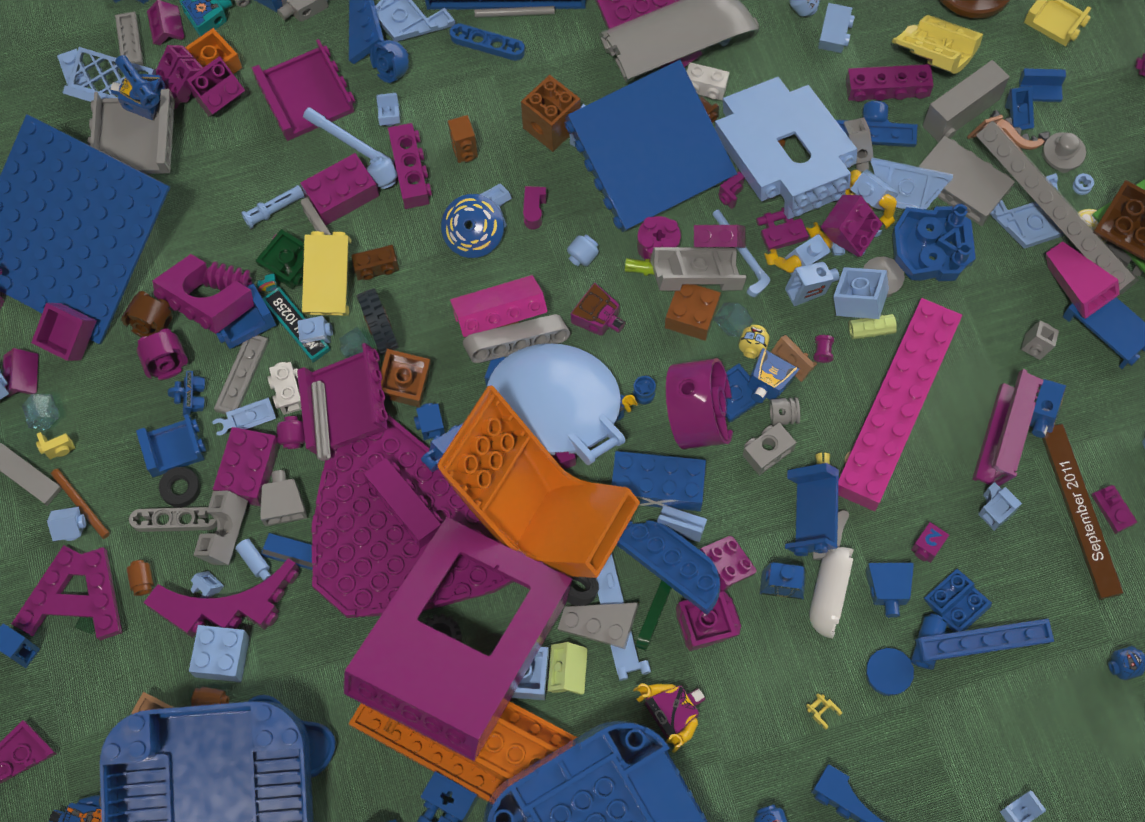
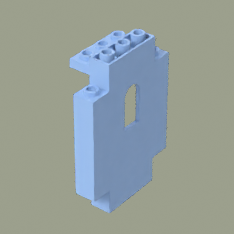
(770, 113)

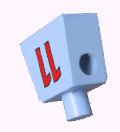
(810, 282)

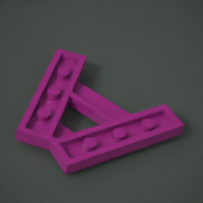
(48, 600)

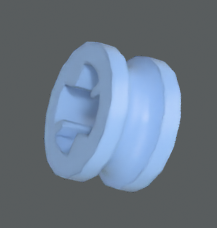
(1087, 180)

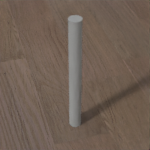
(519, 11)

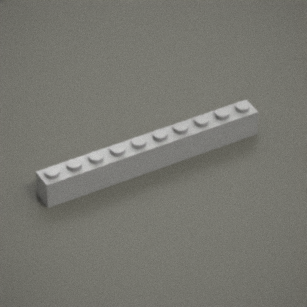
(1055, 204)

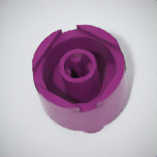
(657, 232)
(161, 354)

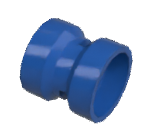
(644, 384)

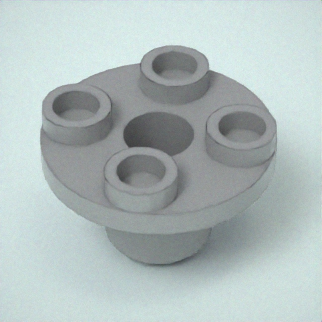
(1064, 151)

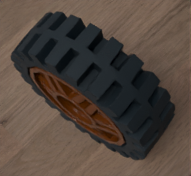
(377, 320)

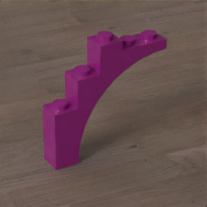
(227, 611)

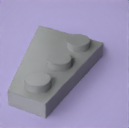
(601, 623)

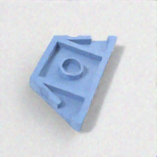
(914, 184)

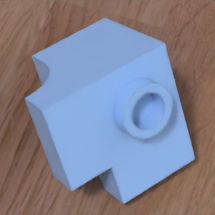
(999, 506)

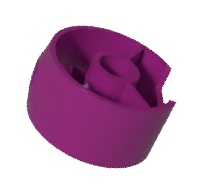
(698, 403)

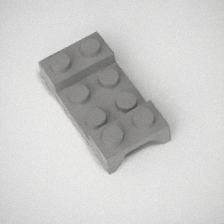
(696, 266)

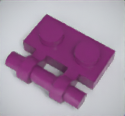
(781, 235)

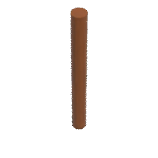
(79, 502)

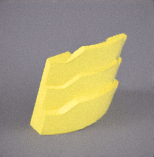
(941, 42)

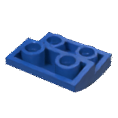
(957, 601)

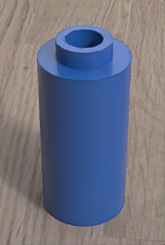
(931, 626)

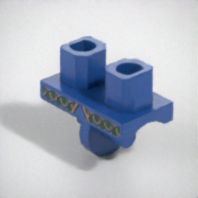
(191, 384)

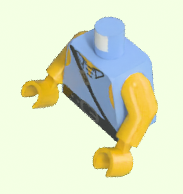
(875, 193)
(808, 253)

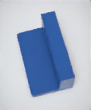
(1045, 83)

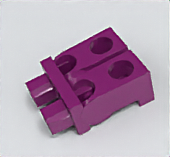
(175, 69)

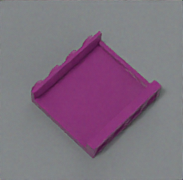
(304, 83)
(352, 399)

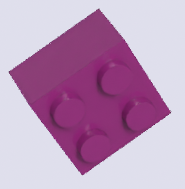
(63, 331)

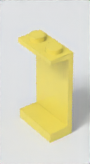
(325, 274)

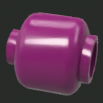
(290, 433)

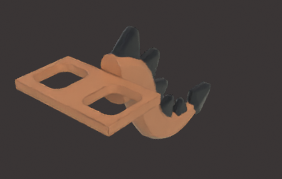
(1013, 132)

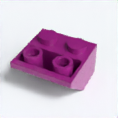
(214, 86)
(852, 224)

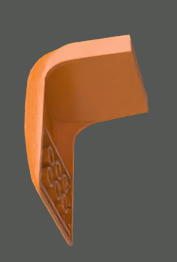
(528, 496)

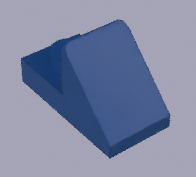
(1021, 107)

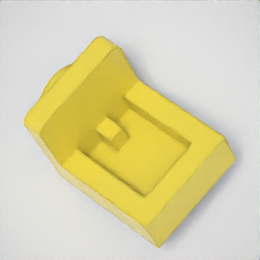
(56, 447)

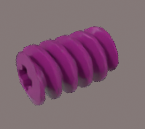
(221, 278)

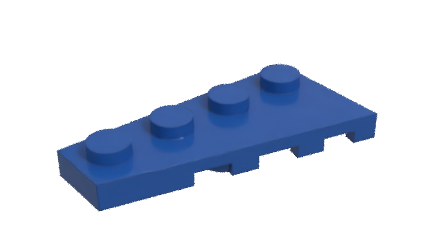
(363, 29)

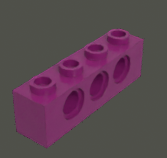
(402, 137)

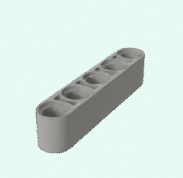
(511, 338)

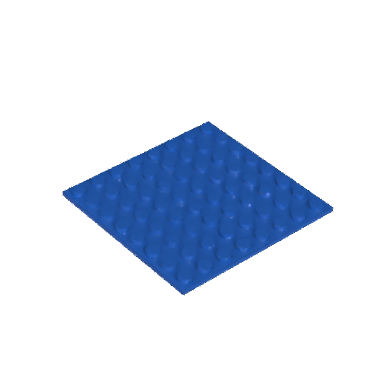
(72, 223)

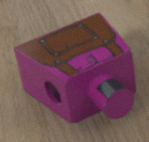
(597, 312)

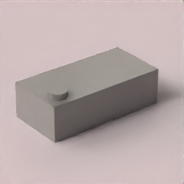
(965, 101)

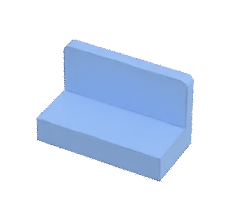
(683, 523)

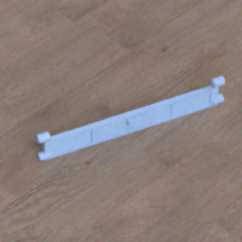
(610, 592)

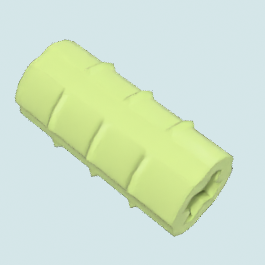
(868, 327)

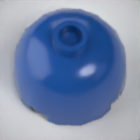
(390, 60)

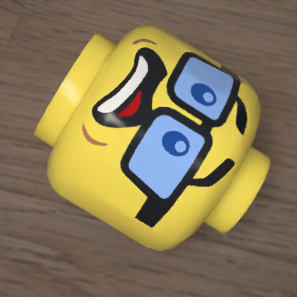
(753, 340)

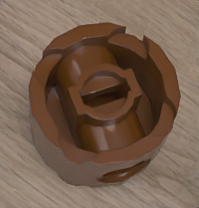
(147, 315)

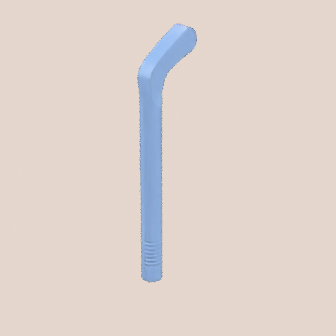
(763, 279)

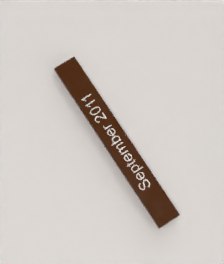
(1082, 514)

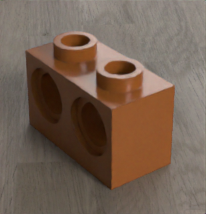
(462, 139)

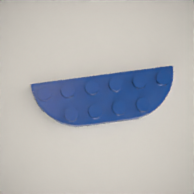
(673, 561)

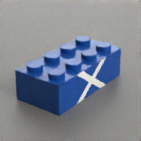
(661, 479)

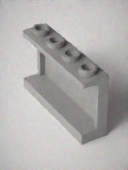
(973, 182)

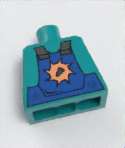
(205, 13)

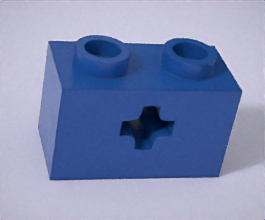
(16, 646)
(442, 786)

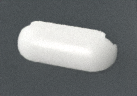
(830, 590)

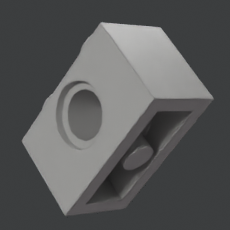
(763, 459)

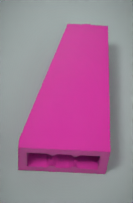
(1081, 279)

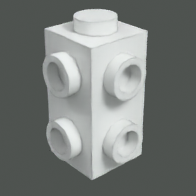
(708, 80)
(285, 381)

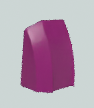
(706, 630)

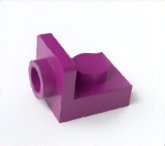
(730, 189)

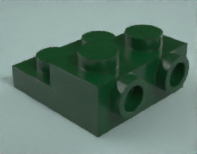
(284, 258)

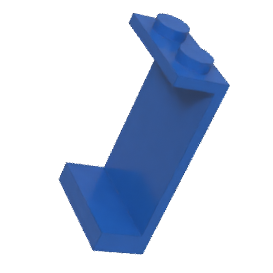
(1116, 327)
(815, 509)

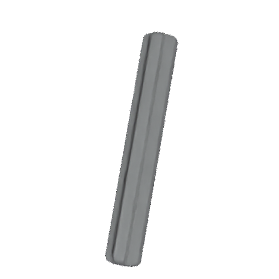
(320, 421)

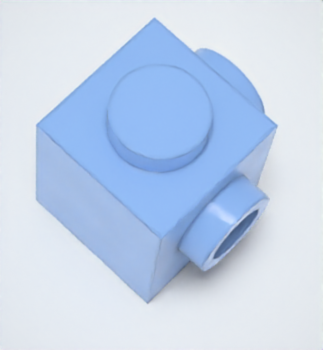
(66, 524)

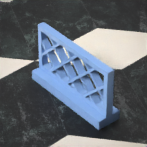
(87, 94)

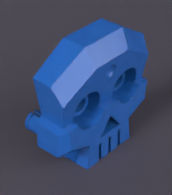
(915, 244)

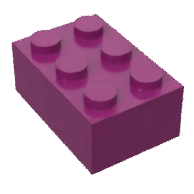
(340, 189)
(247, 464)

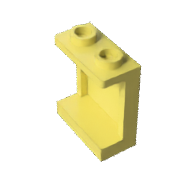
(1057, 19)

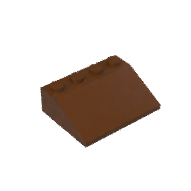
(1125, 220)

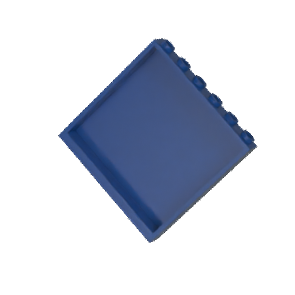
(650, 146)

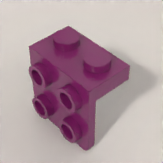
(730, 561)

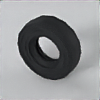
(173, 475)
(586, 597)

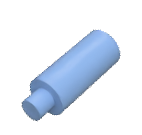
(253, 559)

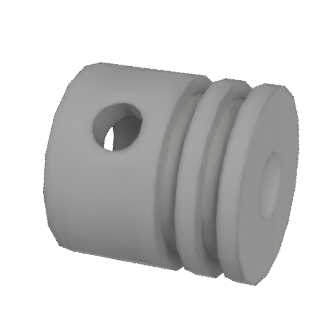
(790, 411)

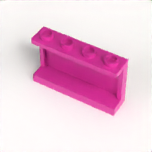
(498, 305)

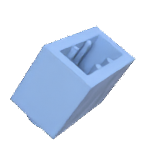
(835, 27)

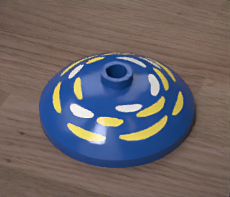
(486, 228)

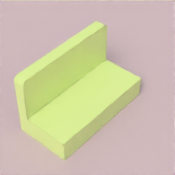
(567, 668)

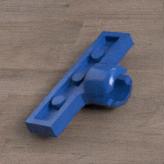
(882, 130)

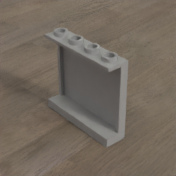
(133, 138)

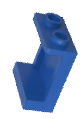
(249, 323)
(171, 446)

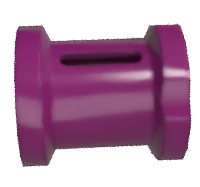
(824, 348)

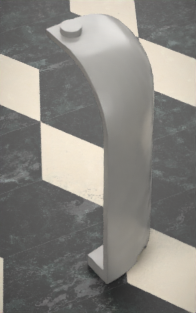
(675, 33)

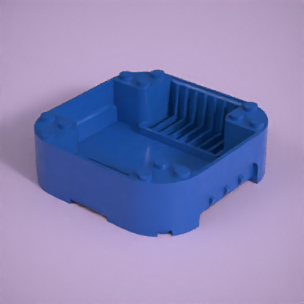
(208, 765)
(601, 776)

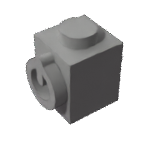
(1040, 340)

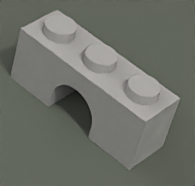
(228, 512)

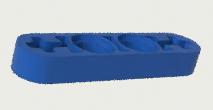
(488, 39)

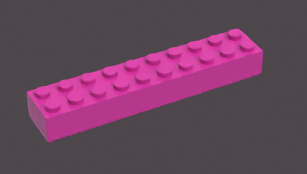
(898, 404)

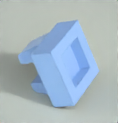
(206, 583)

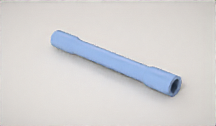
(320, 121)

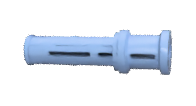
(263, 211)

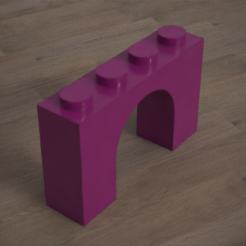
(210, 312)

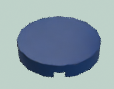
(889, 672)

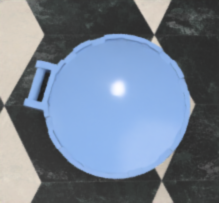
(562, 398)

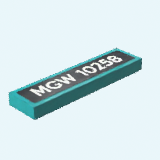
(288, 317)

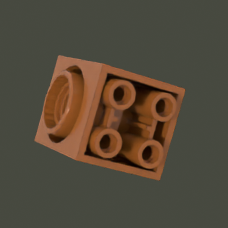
(546, 111)

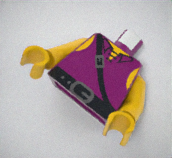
(672, 710)

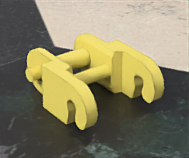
(828, 704)

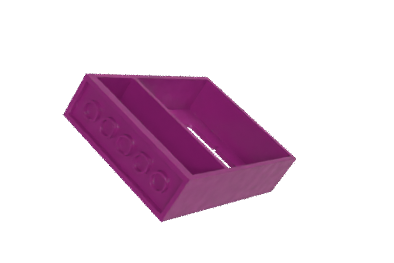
(436, 680)

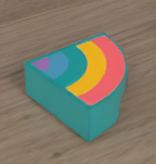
(268, 284)

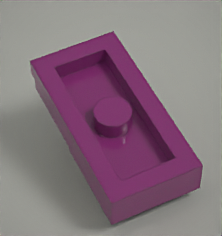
(1114, 509)

